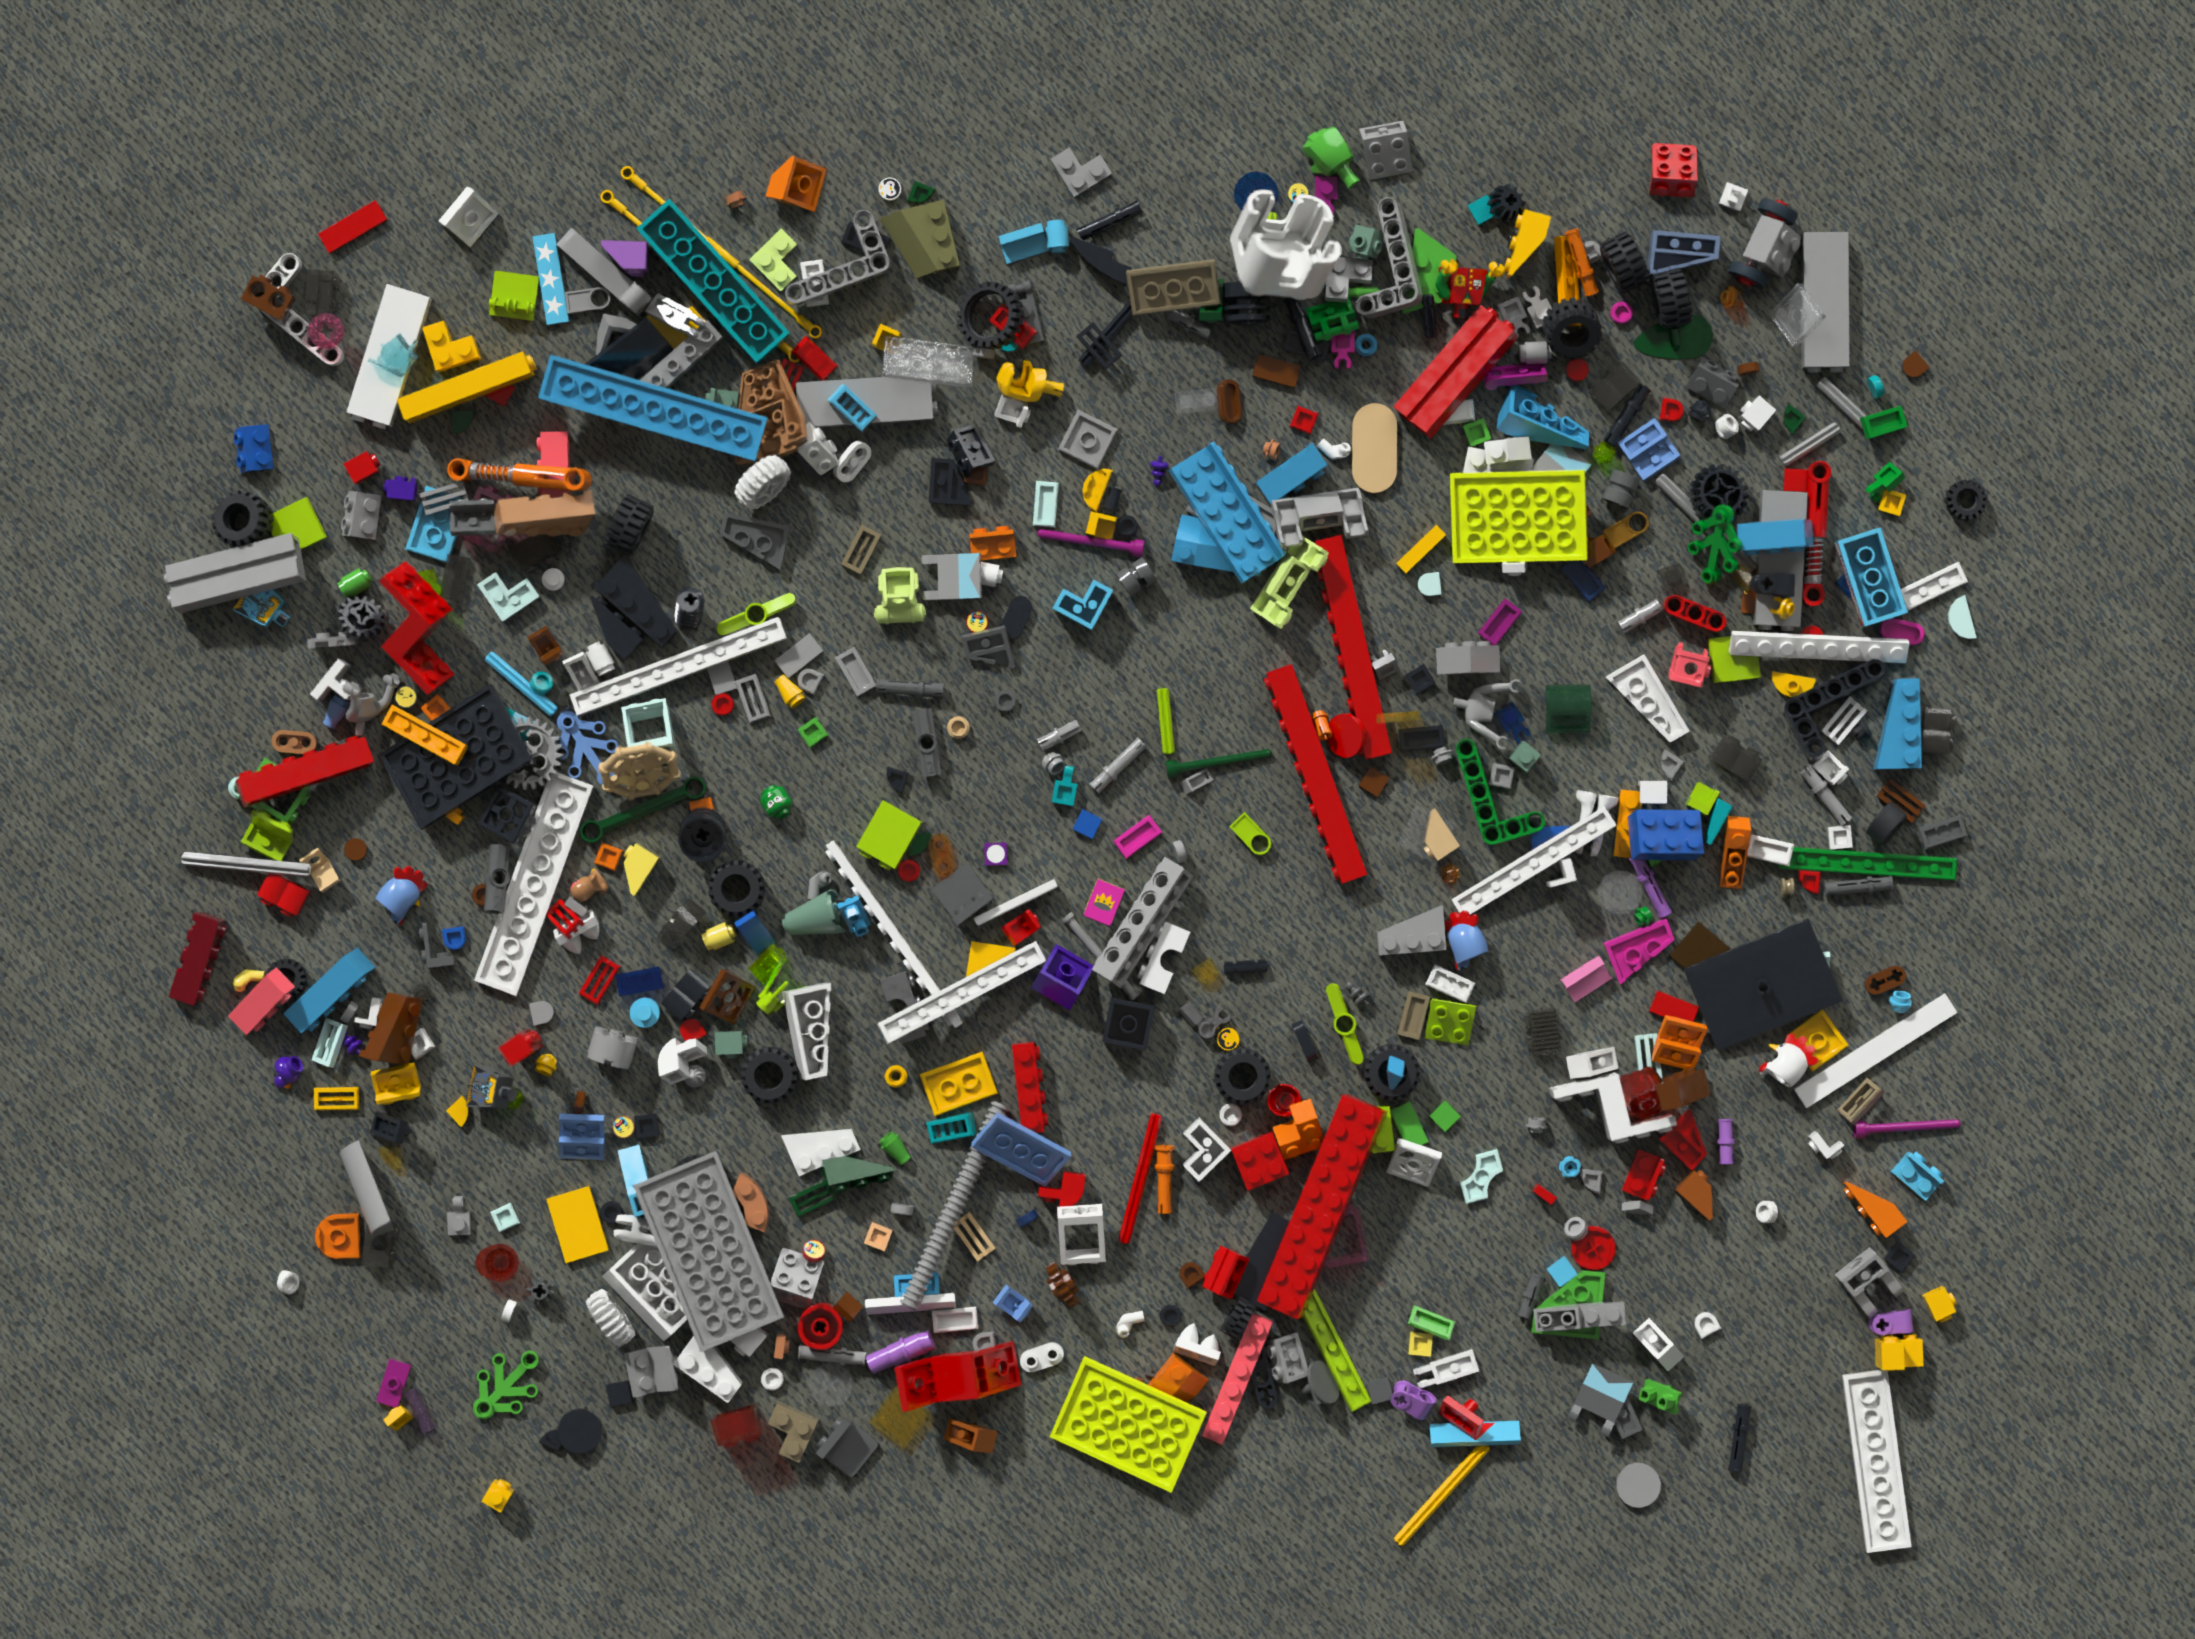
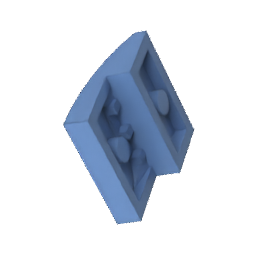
(1649, 450)
(581, 1136)

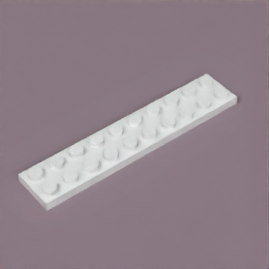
(534, 883)

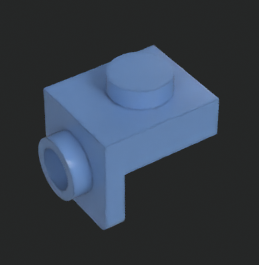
(1013, 1303)

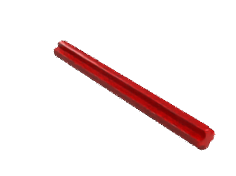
(1140, 1178)

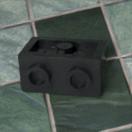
(970, 449)

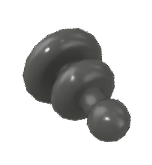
(1356, 993)

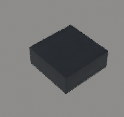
(1420, 679)
(646, 1125)
(1899, 1256)
(619, 1393)

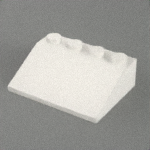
(647, 1289)

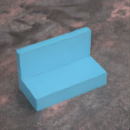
(1023, 243)

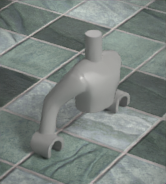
(362, 704)
(1481, 708)

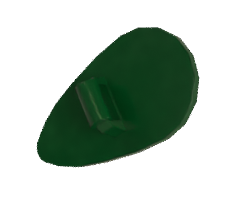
(1676, 342)

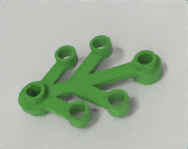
(503, 1387)

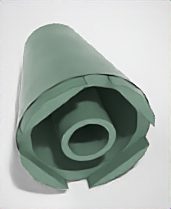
(816, 916)

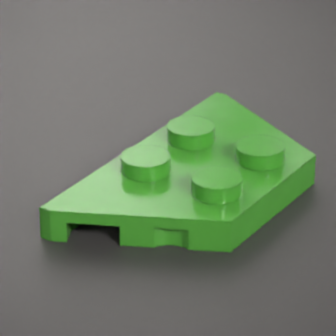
(1428, 258)

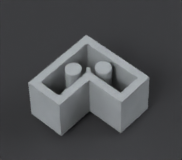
(1468, 658)

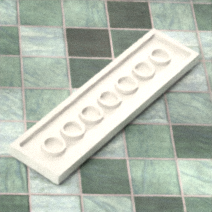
(1876, 1461)

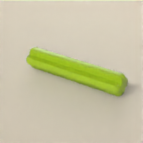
(1165, 721)

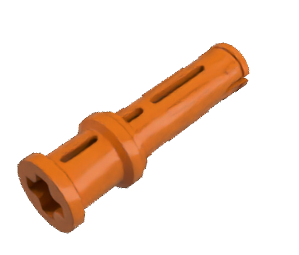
(1164, 1167)

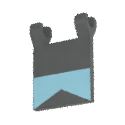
(1602, 1395)

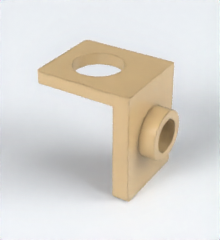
(322, 870)

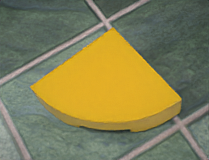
(459, 1111)

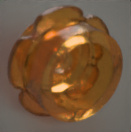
(1450, 874)

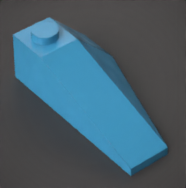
(1196, 546)

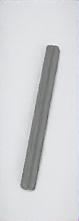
(1682, 501)
(246, 864)

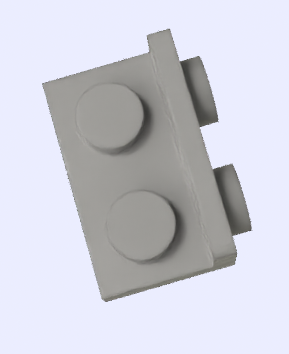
(1287, 1358)

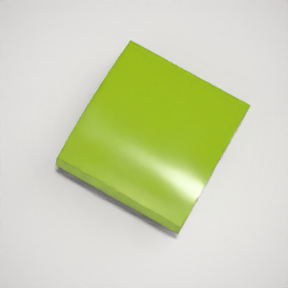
(299, 520)
(1731, 667)

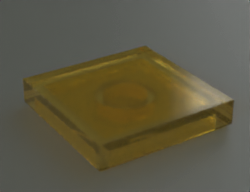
(897, 1424)

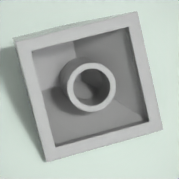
(611, 329)

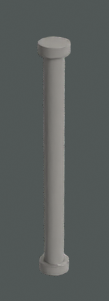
(1096, 951)

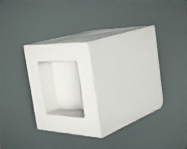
(1653, 791)

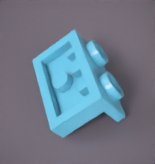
(1917, 1175)

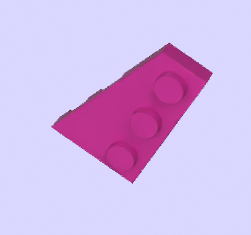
(1635, 948)

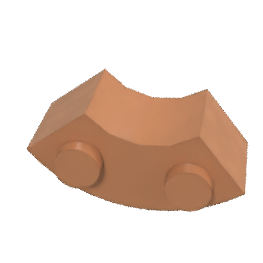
(753, 1201)

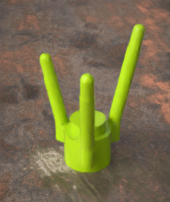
(769, 1001)

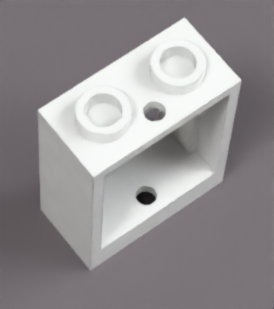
(1077, 1216)

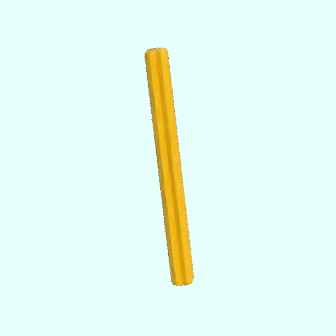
(1441, 1494)

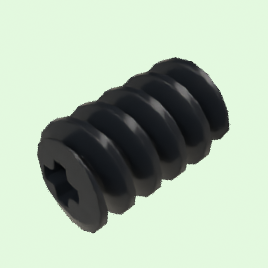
(689, 608)

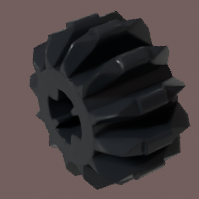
(1506, 203)

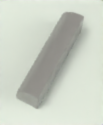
(366, 1189)

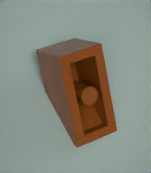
(1697, 1192)
(970, 1436)

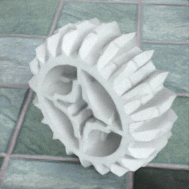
(762, 482)
(610, 1317)

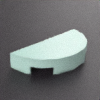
(1960, 619)

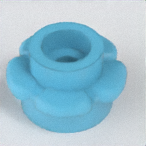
(1568, 1173)

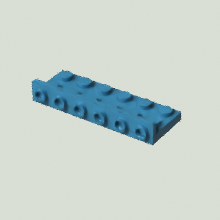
(1227, 512)

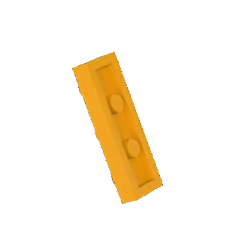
(1628, 803)

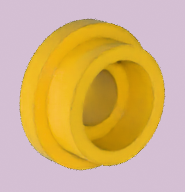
(903, 1076)

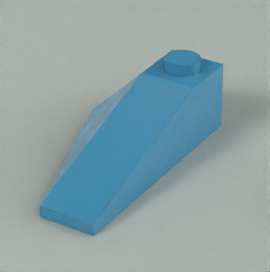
(1527, 418)

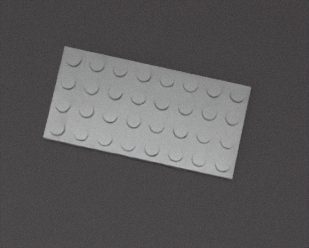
(708, 1251)

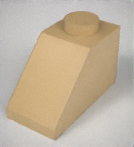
(1438, 837)

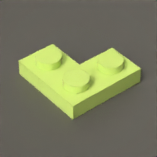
(769, 260)

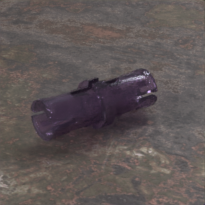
(419, 1410)

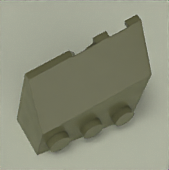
(923, 238)

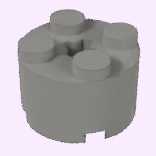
(612, 1047)

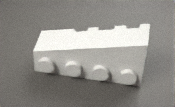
(809, 1028)

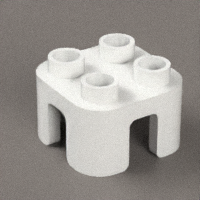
(1285, 253)

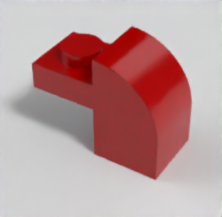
(1070, 1192)

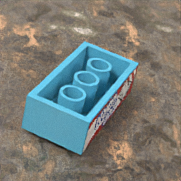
(1871, 577)

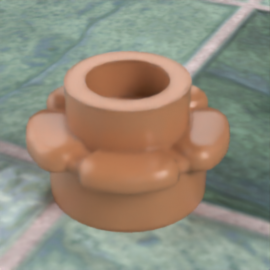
(735, 199)
(1271, 450)

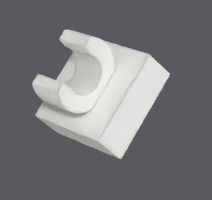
(1733, 196)

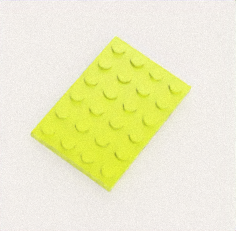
(1518, 516)
(1128, 1424)

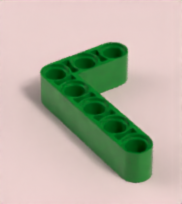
(1487, 801)

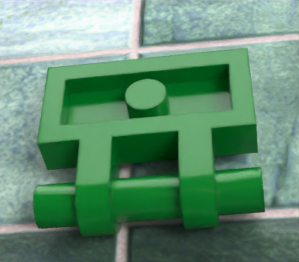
(1330, 314)

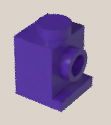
(401, 488)

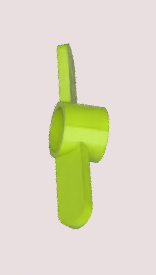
(742, 619)
(1339, 1009)

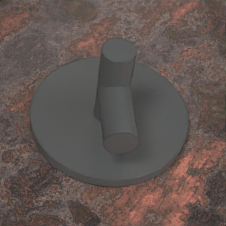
(1321, 1384)

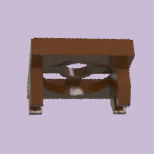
(733, 1014)

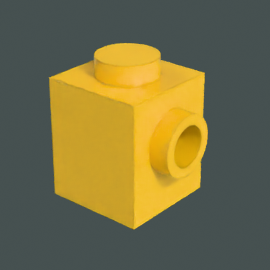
(1940, 1304)
(498, 1495)

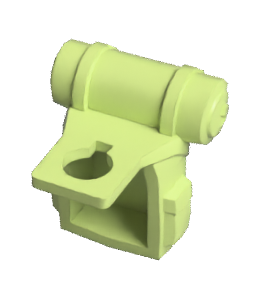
(899, 597)

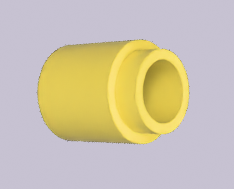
(719, 936)

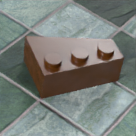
(394, 1031)

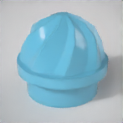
(1900, 1001)

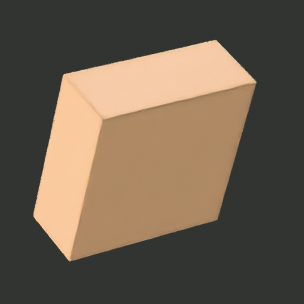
(878, 1236)

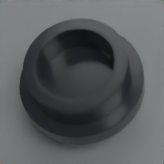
(1127, 526)

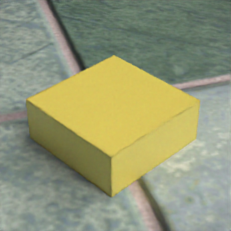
(1420, 1344)

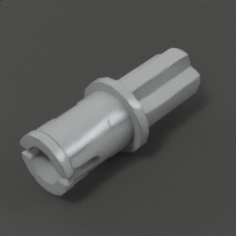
(1059, 735)

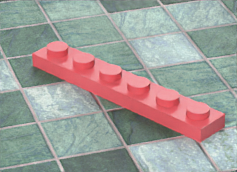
(1237, 1378)

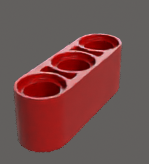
(1704, 617)

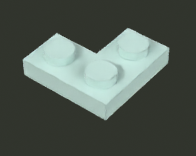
(506, 601)

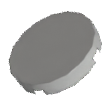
(1638, 1485)

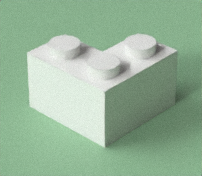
(1210, 1149)

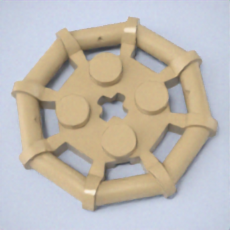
(639, 771)

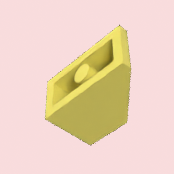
(638, 866)

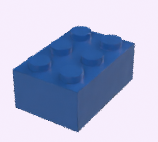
(1665, 835)

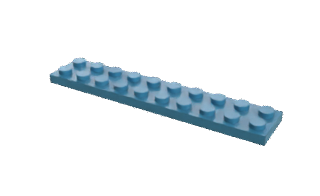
(652, 407)

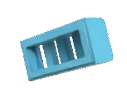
(850, 395)

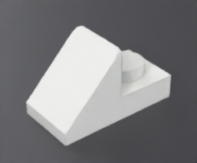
(1507, 450)

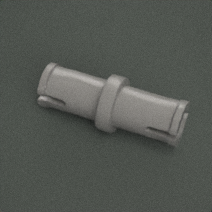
(1640, 616)

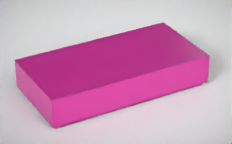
(1137, 836)

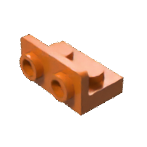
(993, 544)

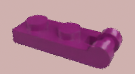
(1514, 375)

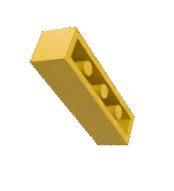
(1420, 549)

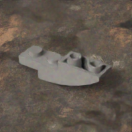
(1580, 1316)

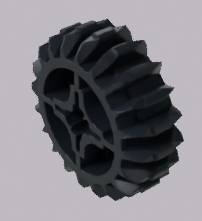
(1716, 476)

